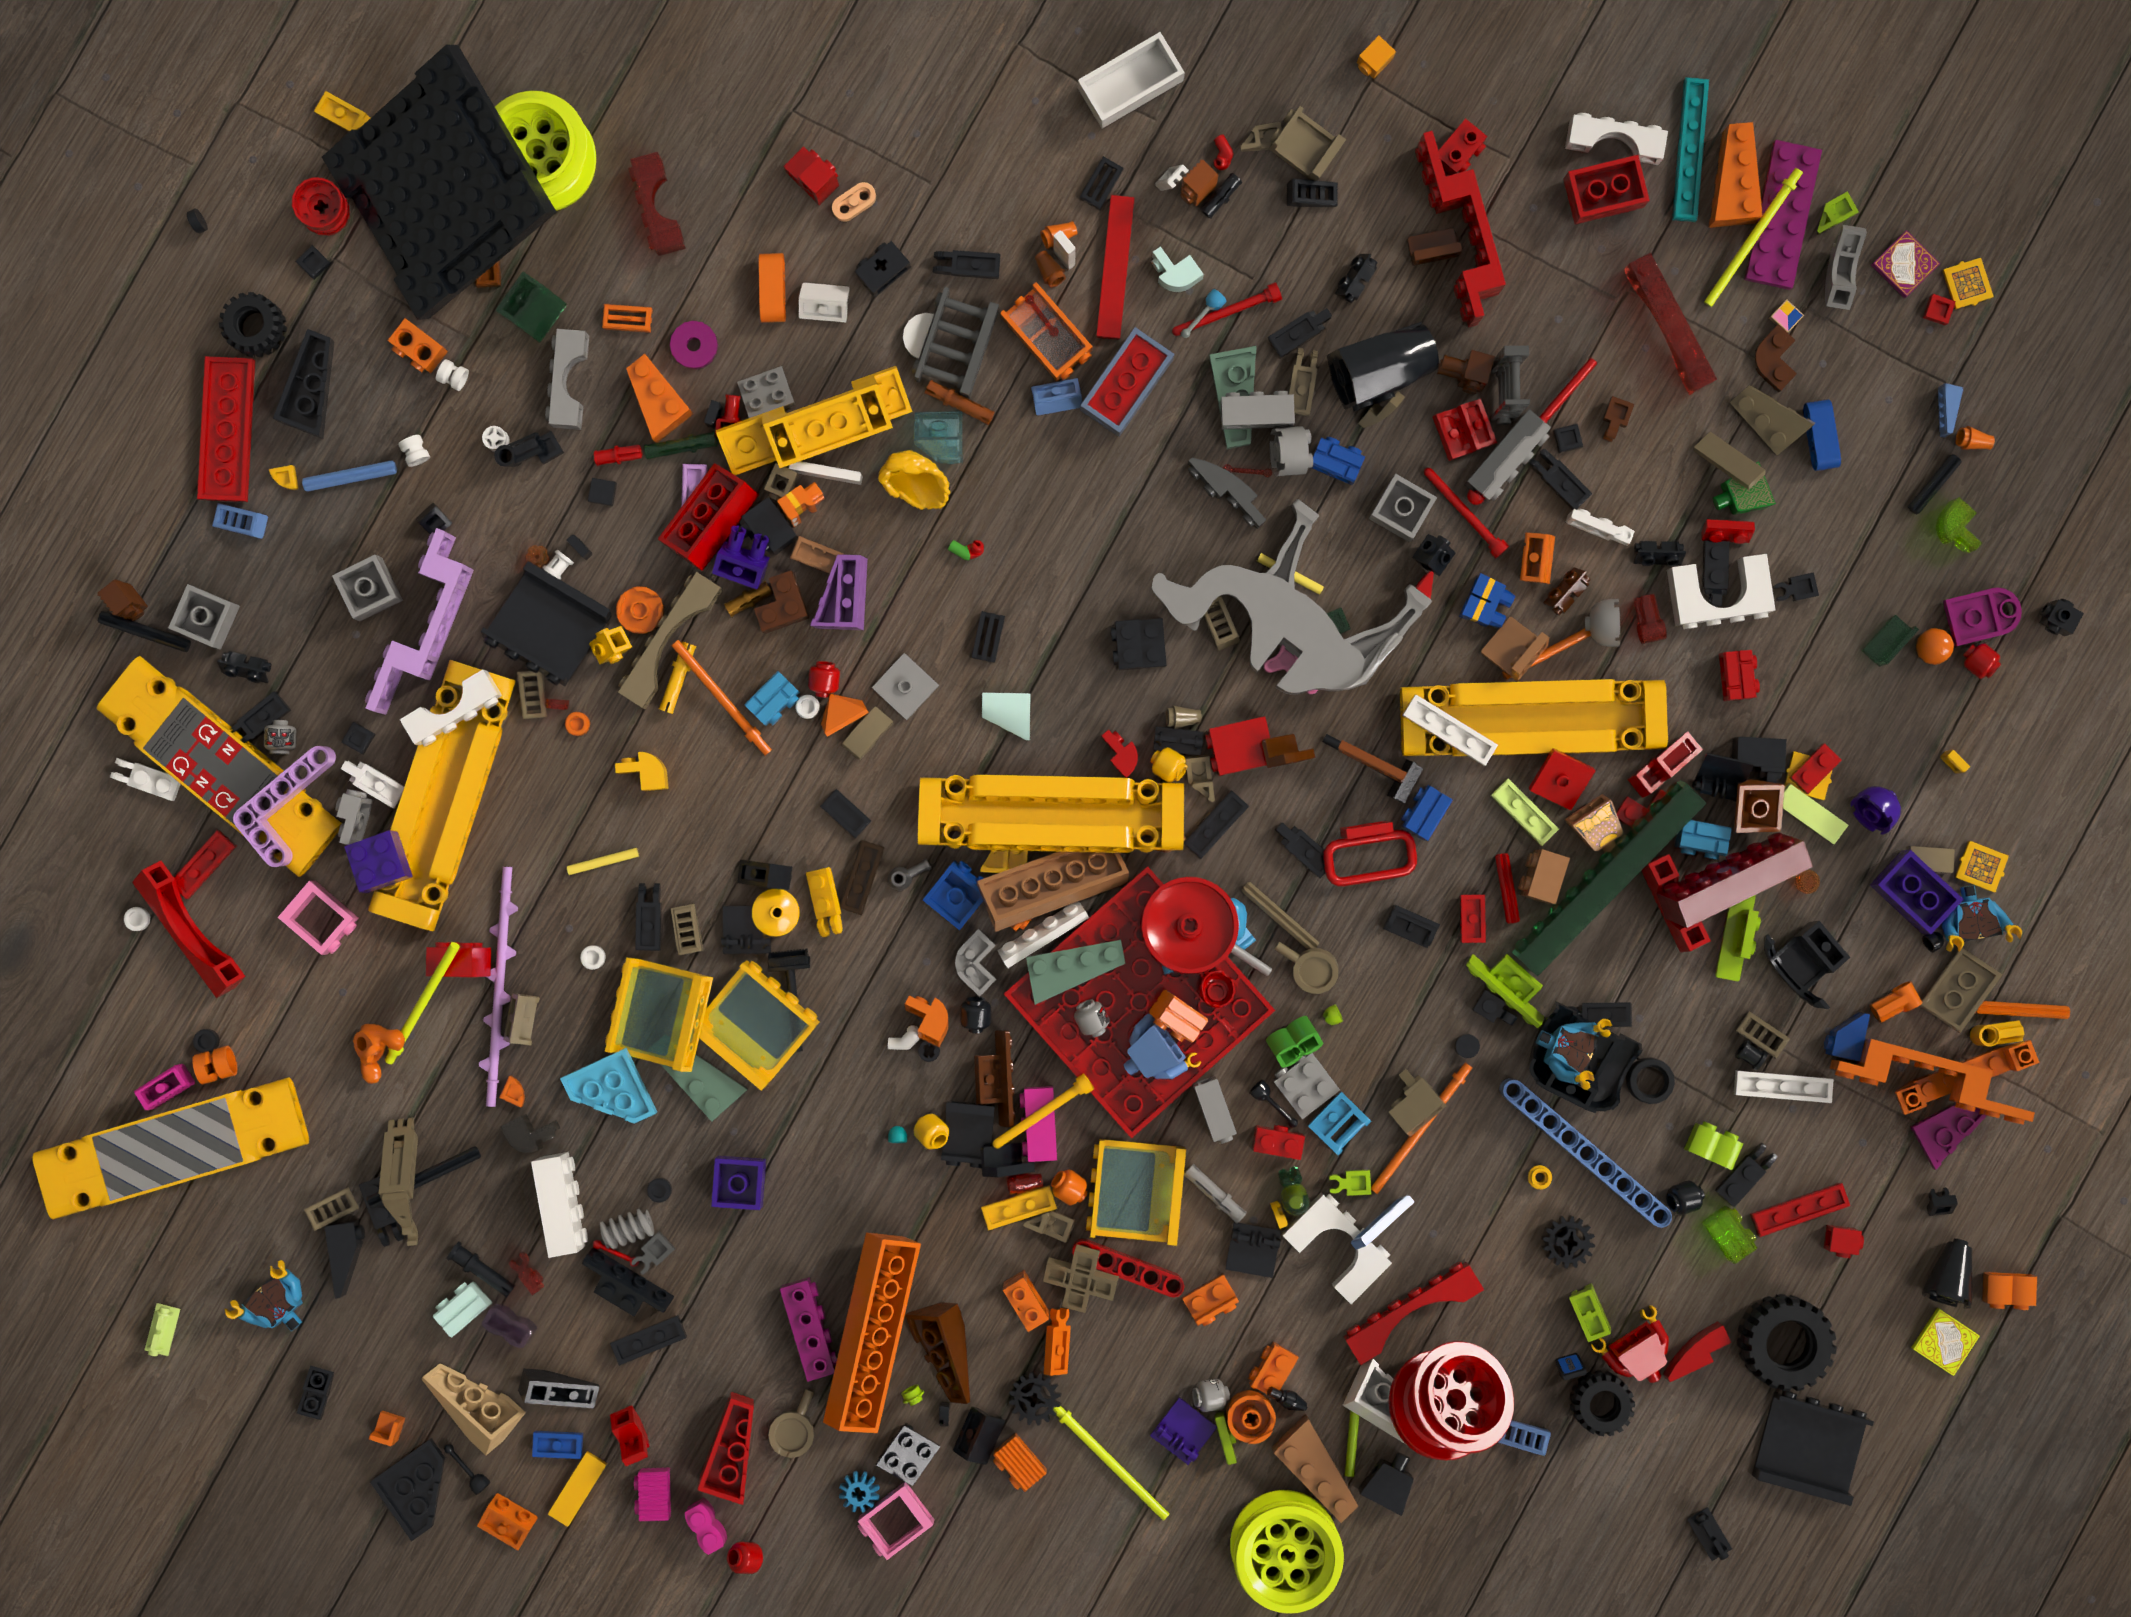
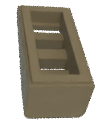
(1228, 640)
(526, 714)
(695, 928)
(1759, 1022)
(313, 1219)

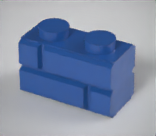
(1337, 460)
(1426, 812)

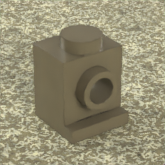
(780, 475)

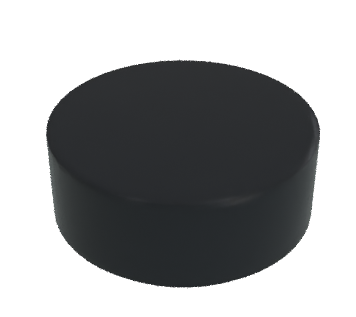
(197, 221)
(206, 1040)
(1467, 1046)
(659, 1190)

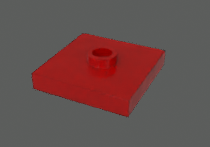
(1562, 779)

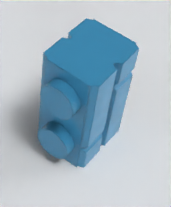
(772, 699)
(1703, 838)

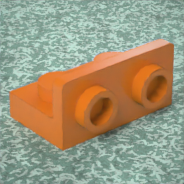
(1211, 1300)
(1273, 1369)
(507, 1521)

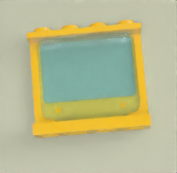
(659, 1013)
(756, 1024)
(1136, 1191)

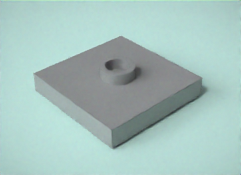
(905, 686)

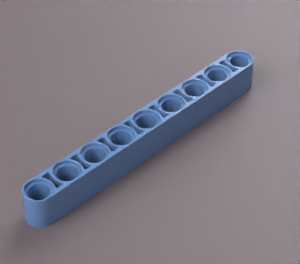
(1595, 1158)

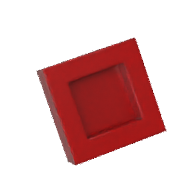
(1939, 309)

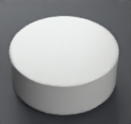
(807, 706)
(137, 919)
(593, 957)

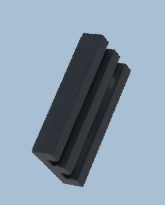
(1092, 201)
(984, 657)

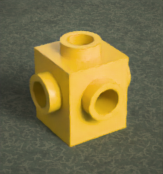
(610, 645)

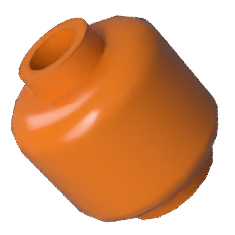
(1069, 1187)

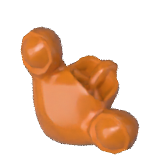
(370, 1046)

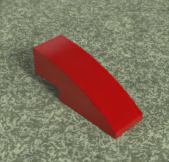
(1665, 765)
(1697, 1352)

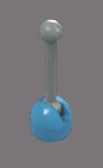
(1214, 301)

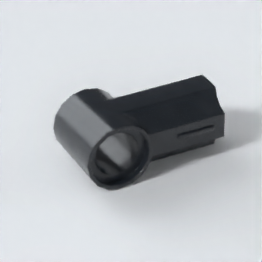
(521, 450)

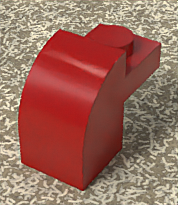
(630, 1434)

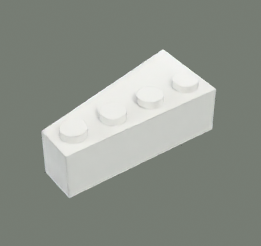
(1370, 1397)

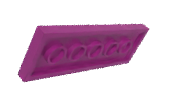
(1778, 249)

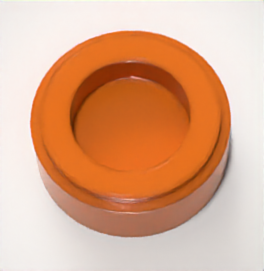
(577, 723)

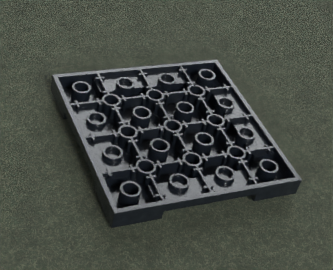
(440, 182)

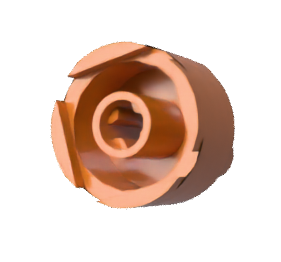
(1258, 1405)

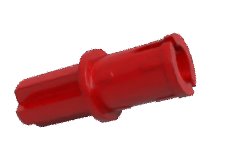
(617, 454)

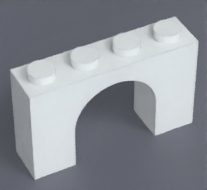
(1691, 607)
(1324, 1215)

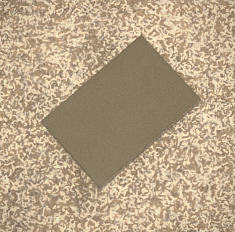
(1960, 990)

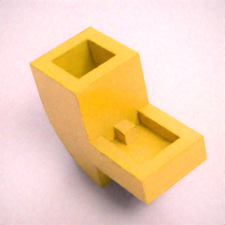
(652, 771)

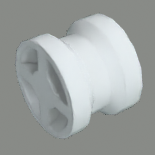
(493, 435)

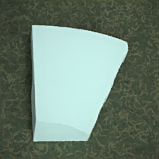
(1008, 711)

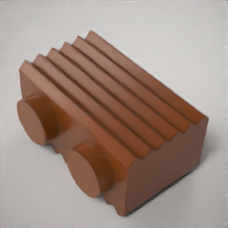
(1198, 183)

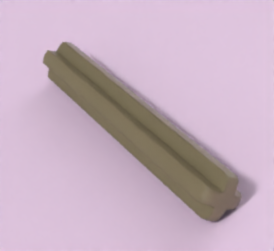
(1279, 916)

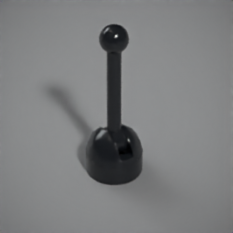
(1261, 1092)
(478, 1481)

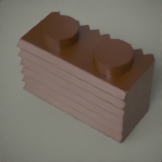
(123, 600)

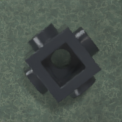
(1434, 554)
(2060, 617)

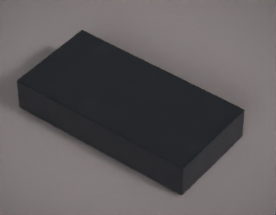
(846, 813)

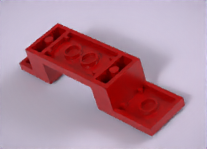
(1457, 192)

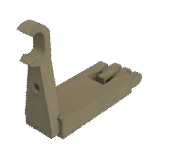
(398, 1174)

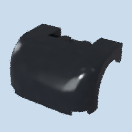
(1608, 1064)

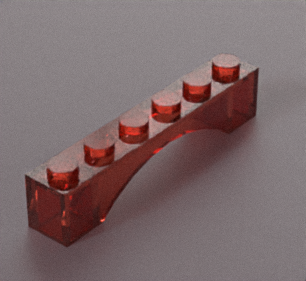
(1686, 351)

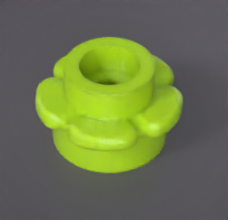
(912, 1395)

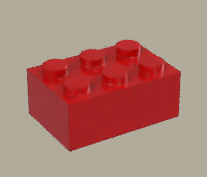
(1606, 189)

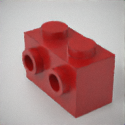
(1461, 147)

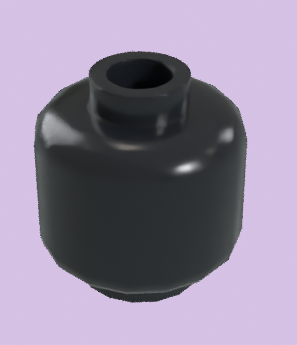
(975, 1014)
(1685, 1197)

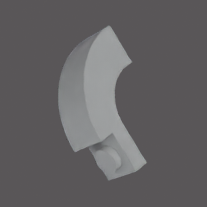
(1842, 267)

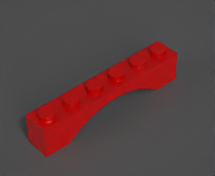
(162, 895)
(1369, 1339)

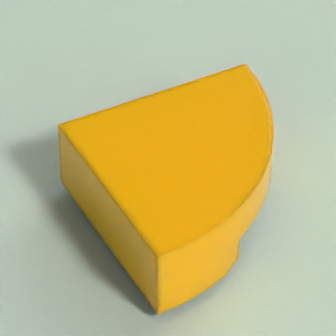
(285, 476)
(1278, 1214)

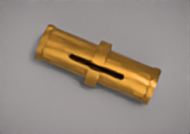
(748, 599)

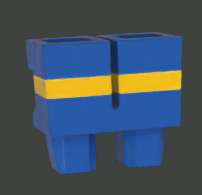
(1483, 601)

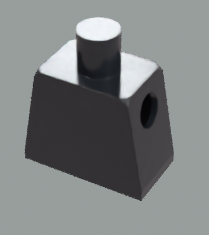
(1389, 1484)

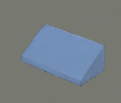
(1056, 396)

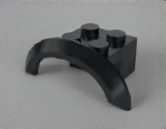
(1806, 959)

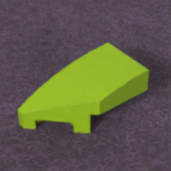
(1837, 211)

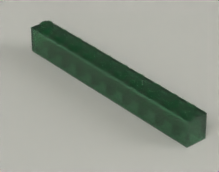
(1609, 877)

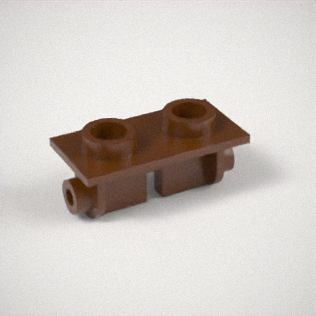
(1573, 582)

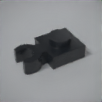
(1799, 587)

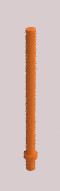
(1458, 1078)

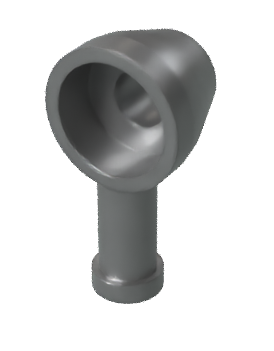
(907, 875)

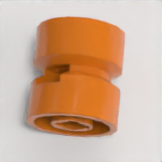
(210, 1066)

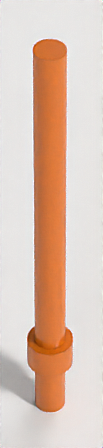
(752, 734)

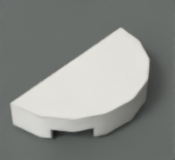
(916, 333)

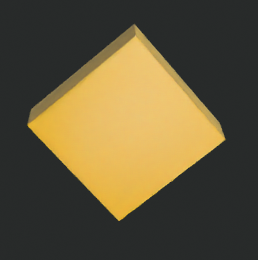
(1954, 761)

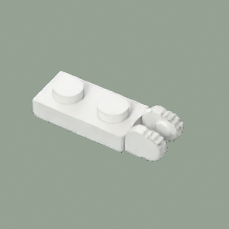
(148, 779)

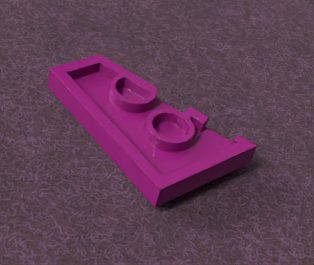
(1944, 1131)

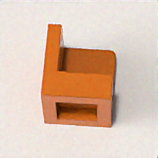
(387, 1428)

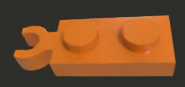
(1057, 1343)

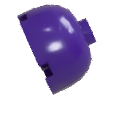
(1877, 809)

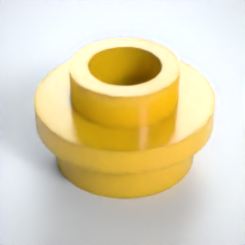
(1547, 1177)

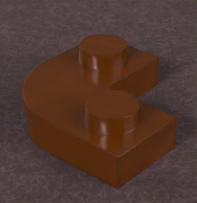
(1768, 358)

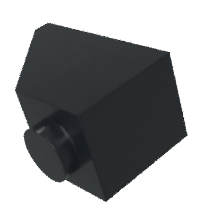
(764, 874)

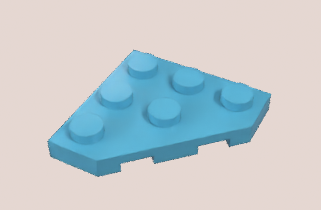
(611, 1087)

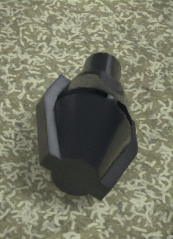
(1288, 1399)

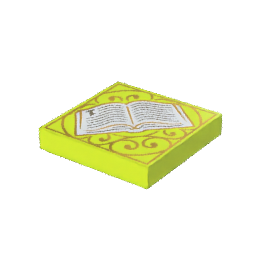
(1945, 1341)

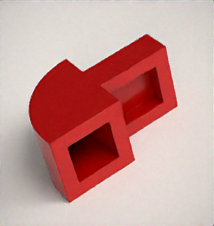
(1125, 757)

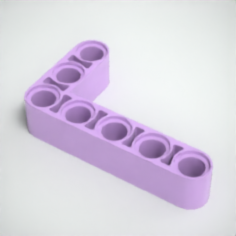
(277, 801)

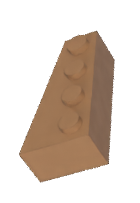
(1311, 1463)

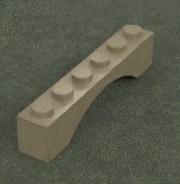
(643, 680)

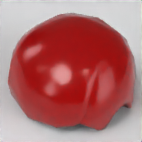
(1217, 989)

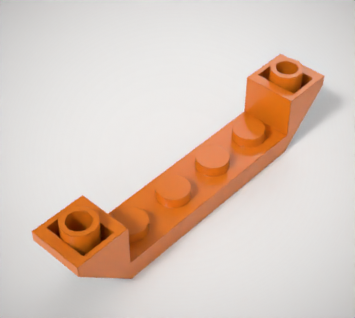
(1936, 1085)

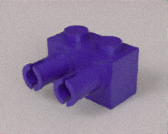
(740, 564)

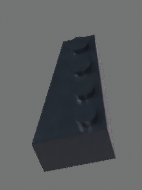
(307, 387)

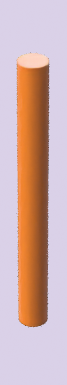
(1558, 647)

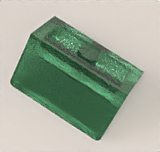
(1889, 641)

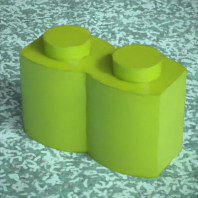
(1714, 1146)

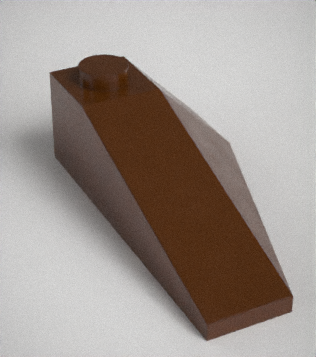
(944, 1340)

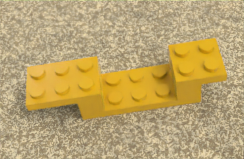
(817, 426)

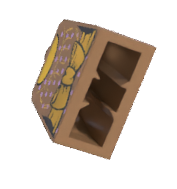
(1597, 824)

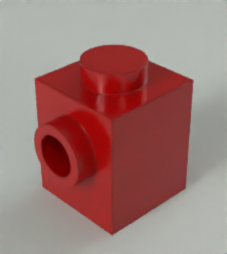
(1843, 1240)

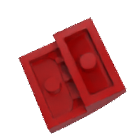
(1464, 429)

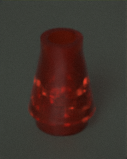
(1023, 1183)

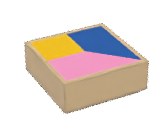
(1786, 316)

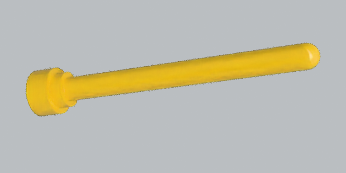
(1080, 1087)

